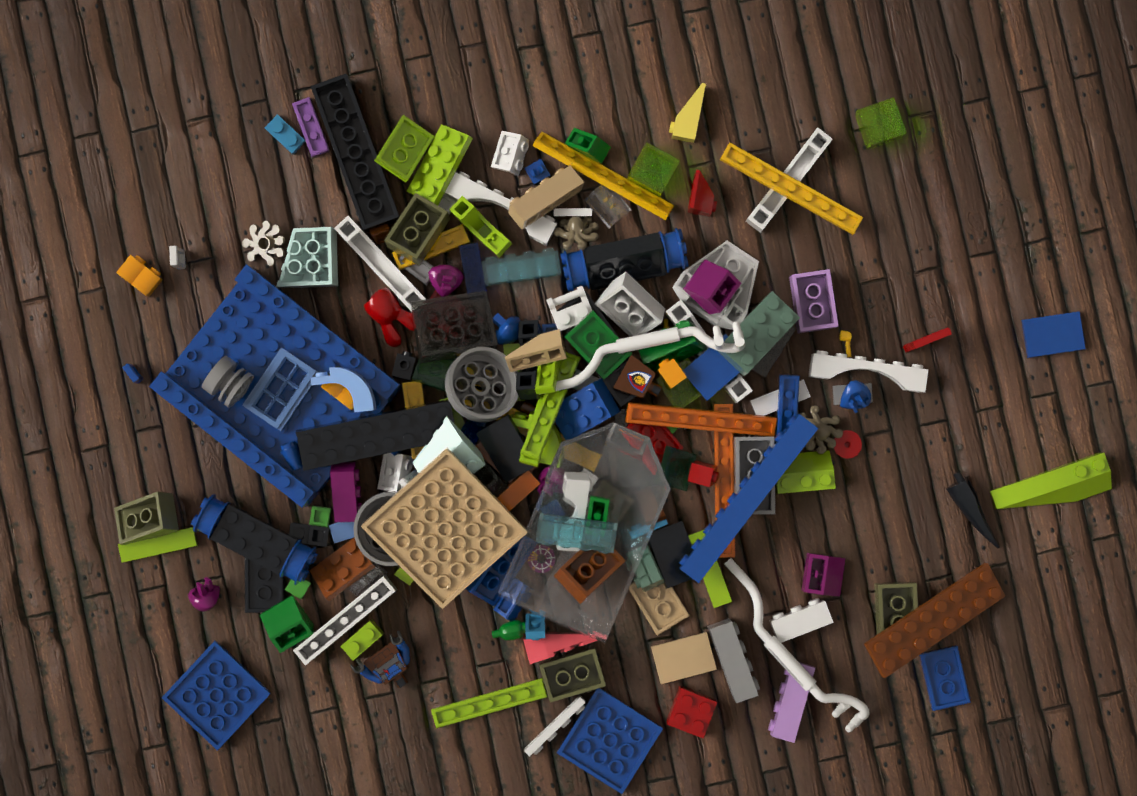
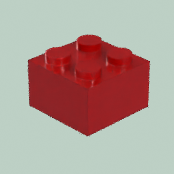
(691, 712)

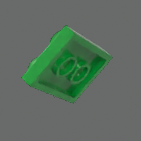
(589, 336)

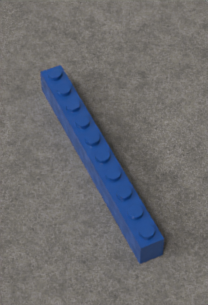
(748, 498)

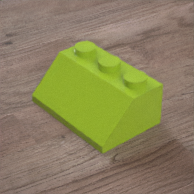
(807, 473)

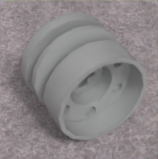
(224, 379)

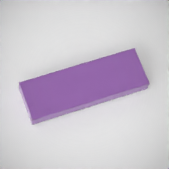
(310, 127)

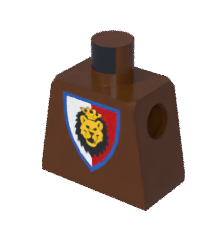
(637, 379)

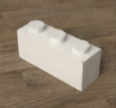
(801, 620)

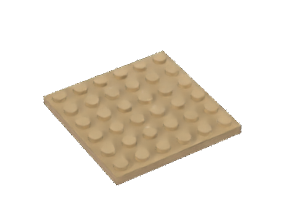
(444, 528)

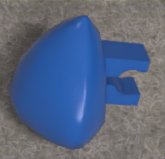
(508, 329)
(855, 396)

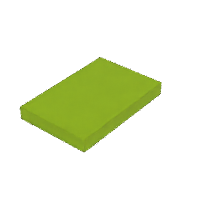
(404, 148)

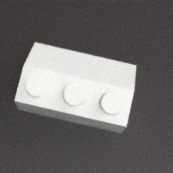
(630, 306)

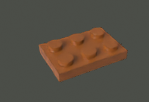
(341, 569)

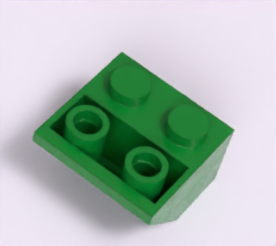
(287, 624)

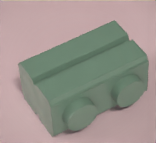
(647, 573)

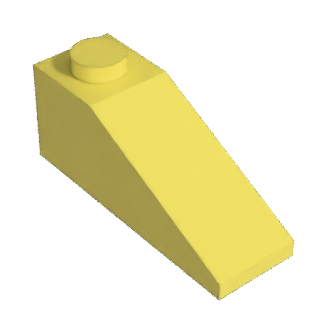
(687, 120)

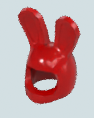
(384, 309)

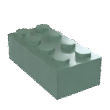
(761, 332)

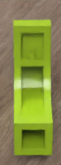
(480, 227)
(553, 442)

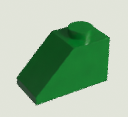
(588, 145)
(599, 509)

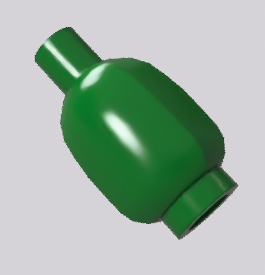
(510, 630)

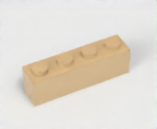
(545, 197)

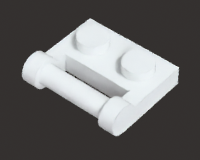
(572, 315)

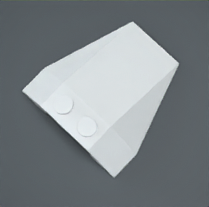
(741, 266)

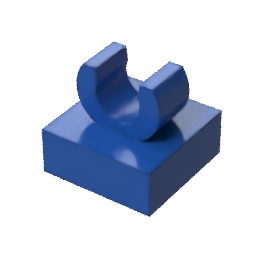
(537, 171)

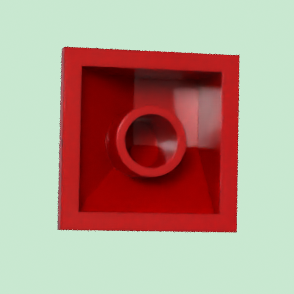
(701, 197)

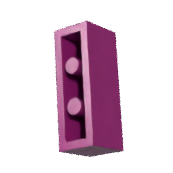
(345, 491)

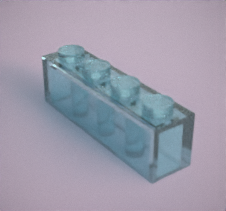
(521, 268)
(576, 533)

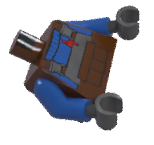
(387, 663)

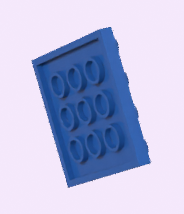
(216, 695)
(609, 740)

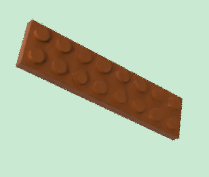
(934, 620)

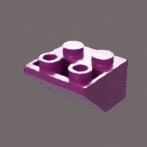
(712, 287)
(823, 574)

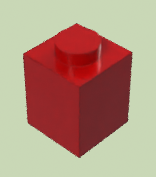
(703, 473)

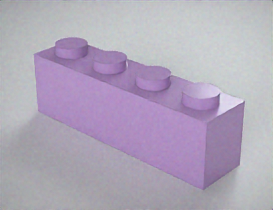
(789, 707)

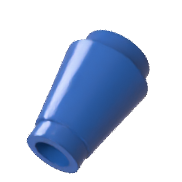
(292, 454)

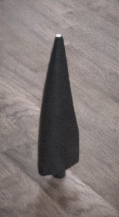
(967, 501)

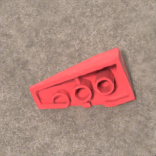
(554, 642)

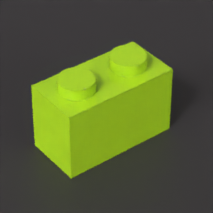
(362, 639)

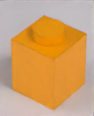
(671, 372)

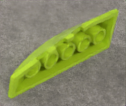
(1058, 485)

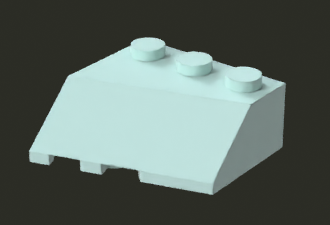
(310, 259)
(452, 437)

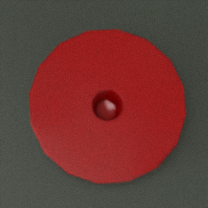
(848, 445)

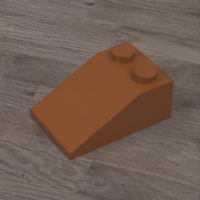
(587, 572)

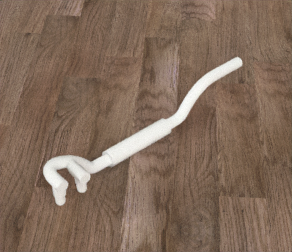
(655, 339)
(790, 663)

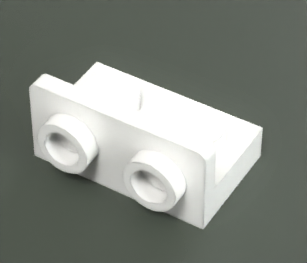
(510, 152)
(393, 470)

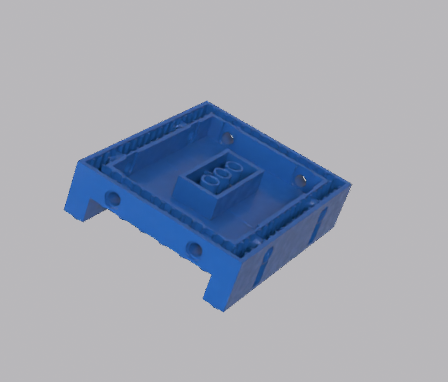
(251, 330)

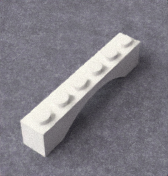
(797, 169)
(461, 185)
(378, 262)
(907, 378)
(737, 387)

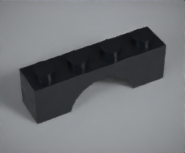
(527, 377)

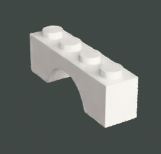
(577, 488)

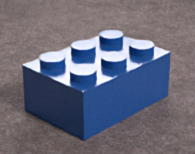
(586, 409)

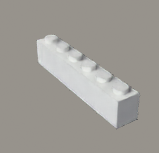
(345, 620)

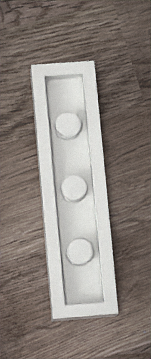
(561, 720)

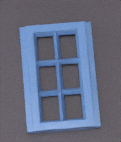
(265, 380)

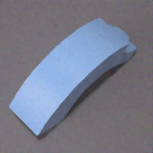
(359, 388)

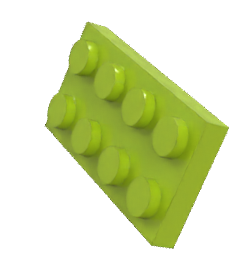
(439, 164)

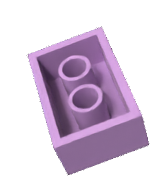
(813, 301)

